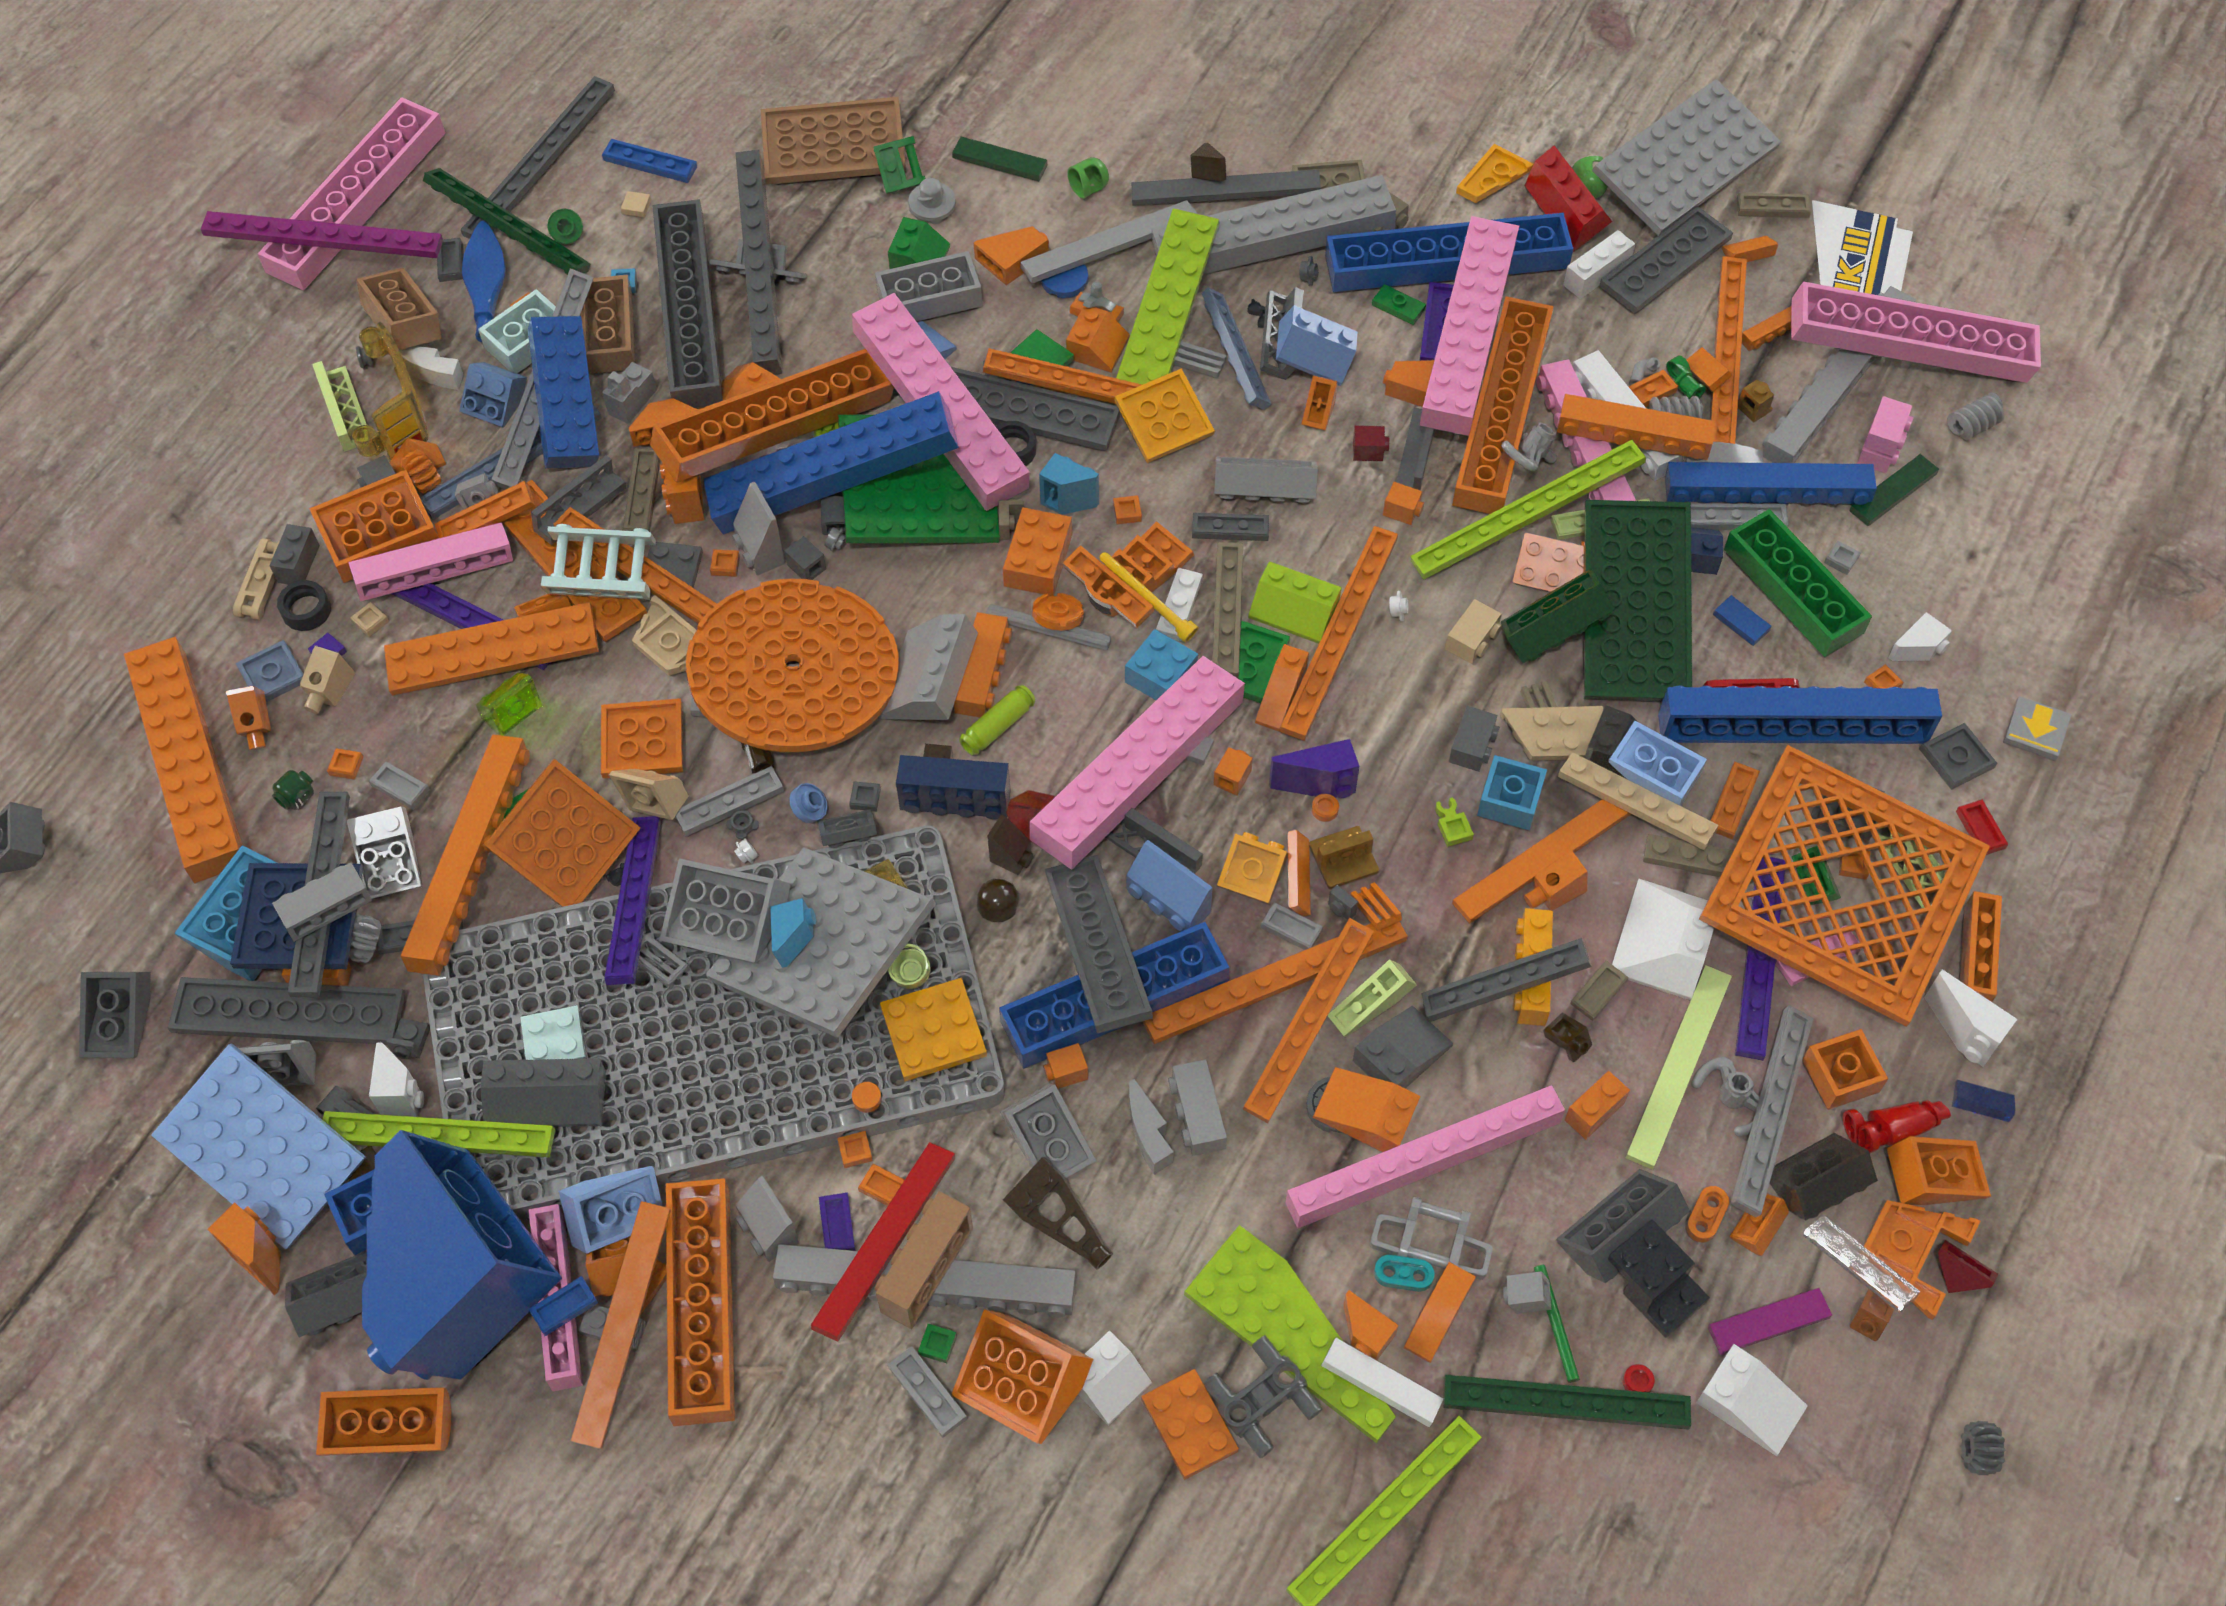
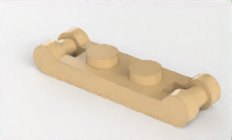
(257, 582)

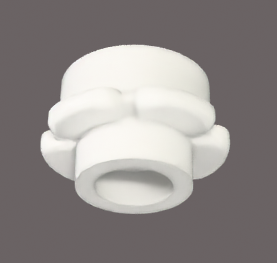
(746, 851)

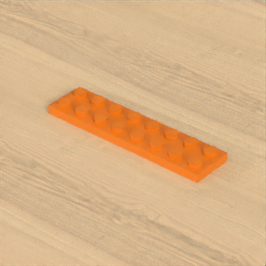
(609, 613)
(490, 648)

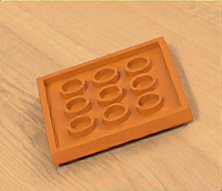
(562, 836)

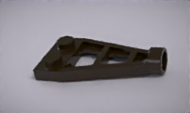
(1032, 1192)

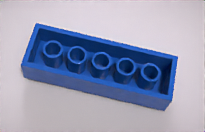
(563, 392)

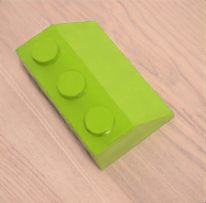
(1294, 602)

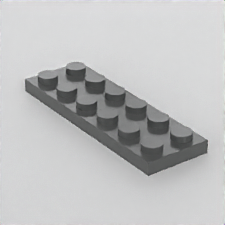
(1666, 259)

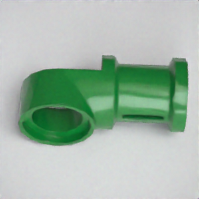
(1680, 371)

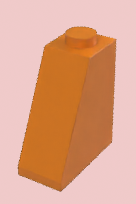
(1006, 251)
(1408, 381)

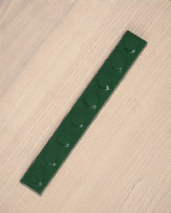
(505, 221)
(1567, 1402)

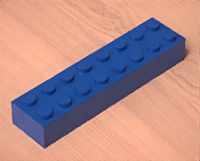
(1060, 1014)

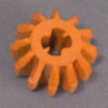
(421, 471)

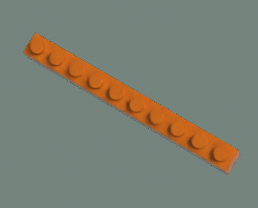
(464, 856)

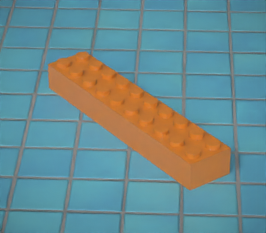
(1502, 405)
(770, 415)
(184, 758)

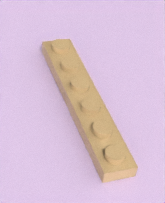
(1638, 801)

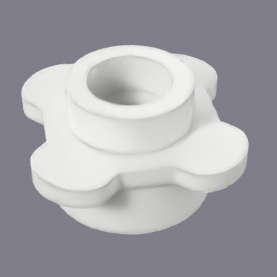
(1398, 606)

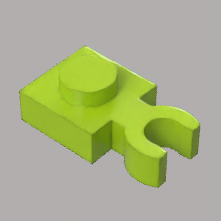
(1453, 826)

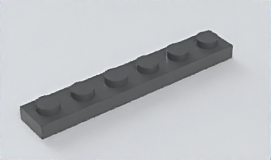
(1506, 979)

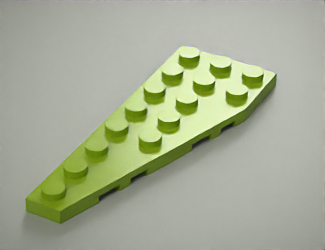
(1261, 1295)

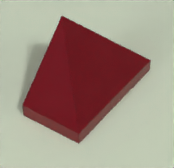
(1963, 1271)

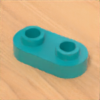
(1403, 1270)

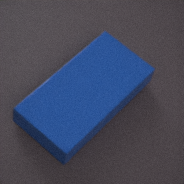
(1742, 620)
(563, 1306)

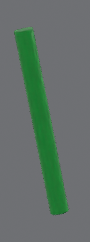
(1560, 1334)

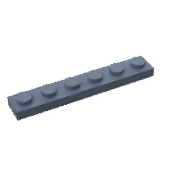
(1238, 353)

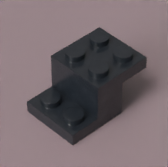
(1658, 1278)

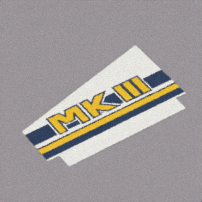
(1859, 249)

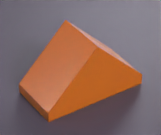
(1320, 402)

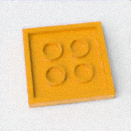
(1164, 415)
(933, 1029)

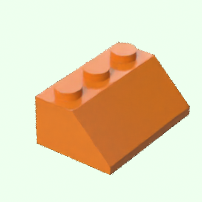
(249, 1244)

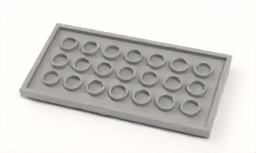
(1686, 156)

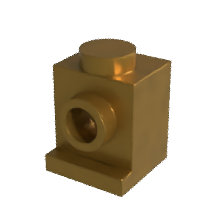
(1761, 395)

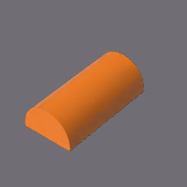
(383, 1421)

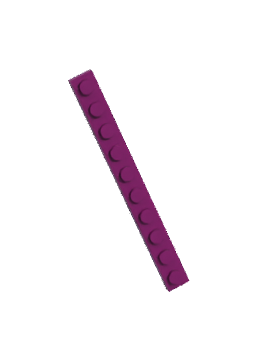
(322, 234)

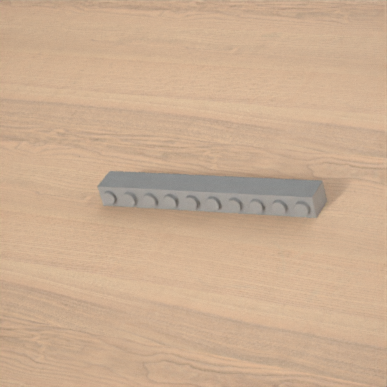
(1820, 400)
(964, 1284)

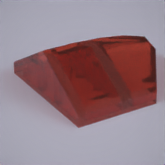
(1025, 807)

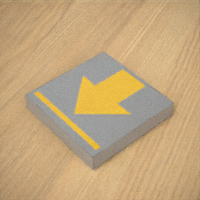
(2037, 728)

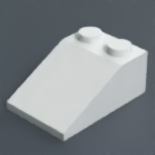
(1968, 1018)
(1752, 1400)

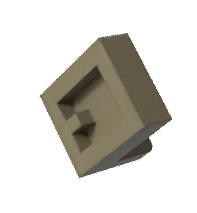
(1008, 511)

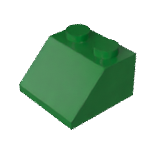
(916, 243)

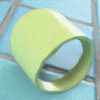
(910, 968)

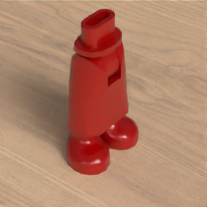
(1893, 1123)

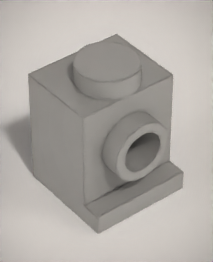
(479, 486)

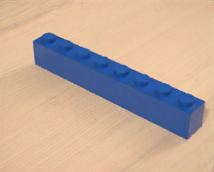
(1770, 482)

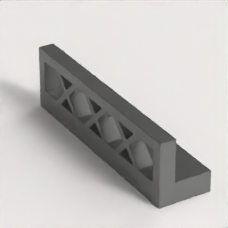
(1270, 331)
(1415, 452)
(594, 494)
(1163, 839)

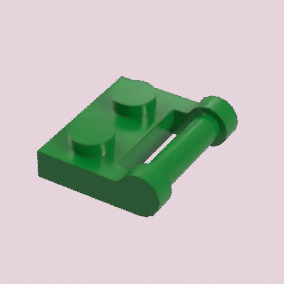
(892, 168)

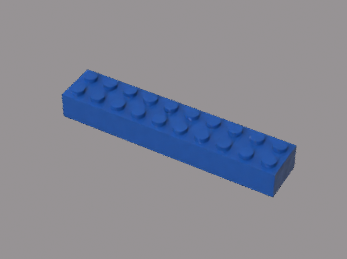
(1435, 252)
(836, 460)
(1799, 715)

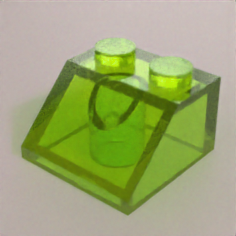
(509, 703)

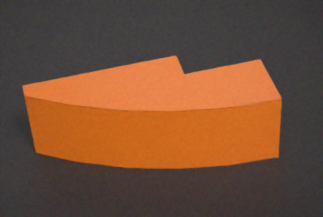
(1439, 1312)

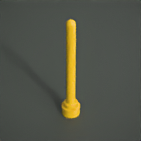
(1184, 628)

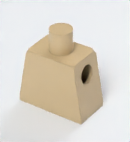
(325, 679)

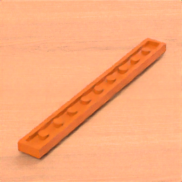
(1728, 346)
(1338, 633)
(1257, 986)

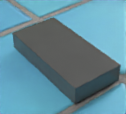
(450, 260)

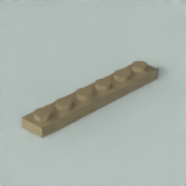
(1228, 606)

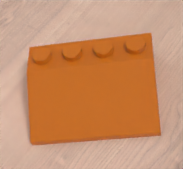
(373, 521)
(1020, 1375)

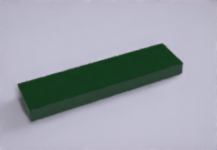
(1000, 158)
(1896, 489)

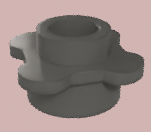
(1308, 270)
(738, 818)

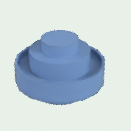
(808, 803)

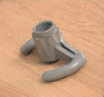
(1534, 447)
(1736, 1088)

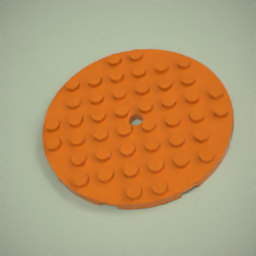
(742, 674)

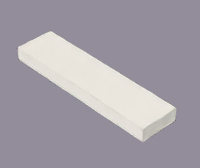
(1382, 1382)

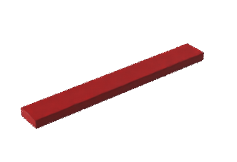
(882, 1242)

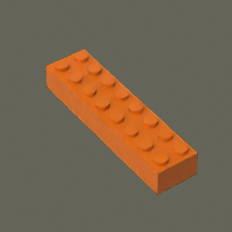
(699, 1303)

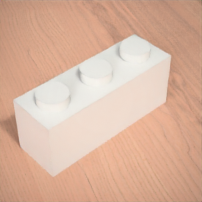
(1588, 270)

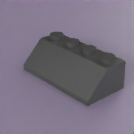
(544, 1091)
(1619, 1218)
(326, 1295)

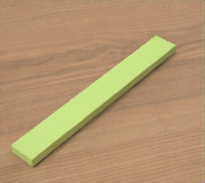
(1678, 1067)

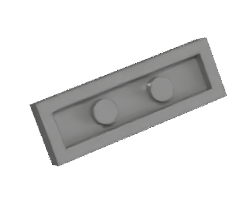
(927, 1392)

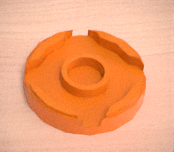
(1058, 611)

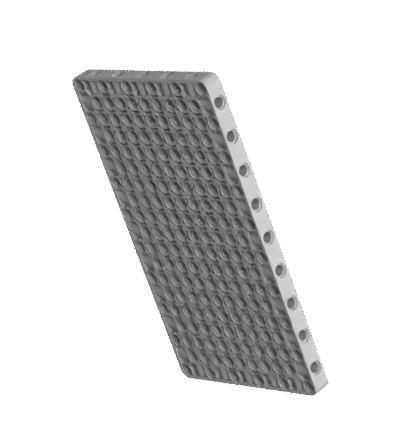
(730, 1145)

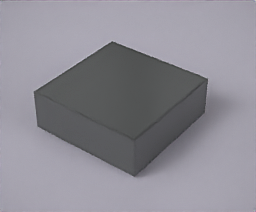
(865, 796)

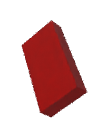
(1981, 825)

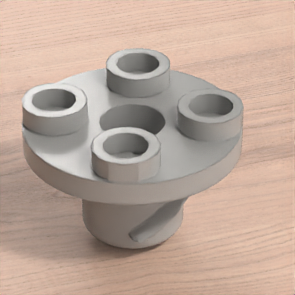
(931, 201)

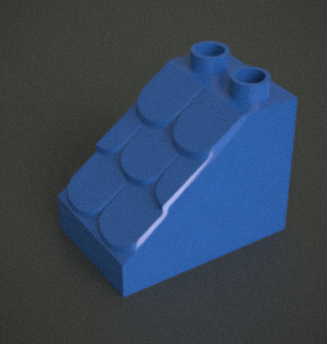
(443, 1261)

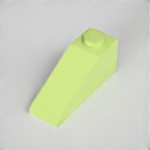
(1372, 998)

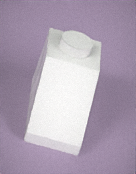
(1922, 641)

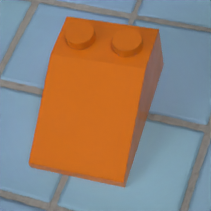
(1366, 1108)
(1937, 1171)

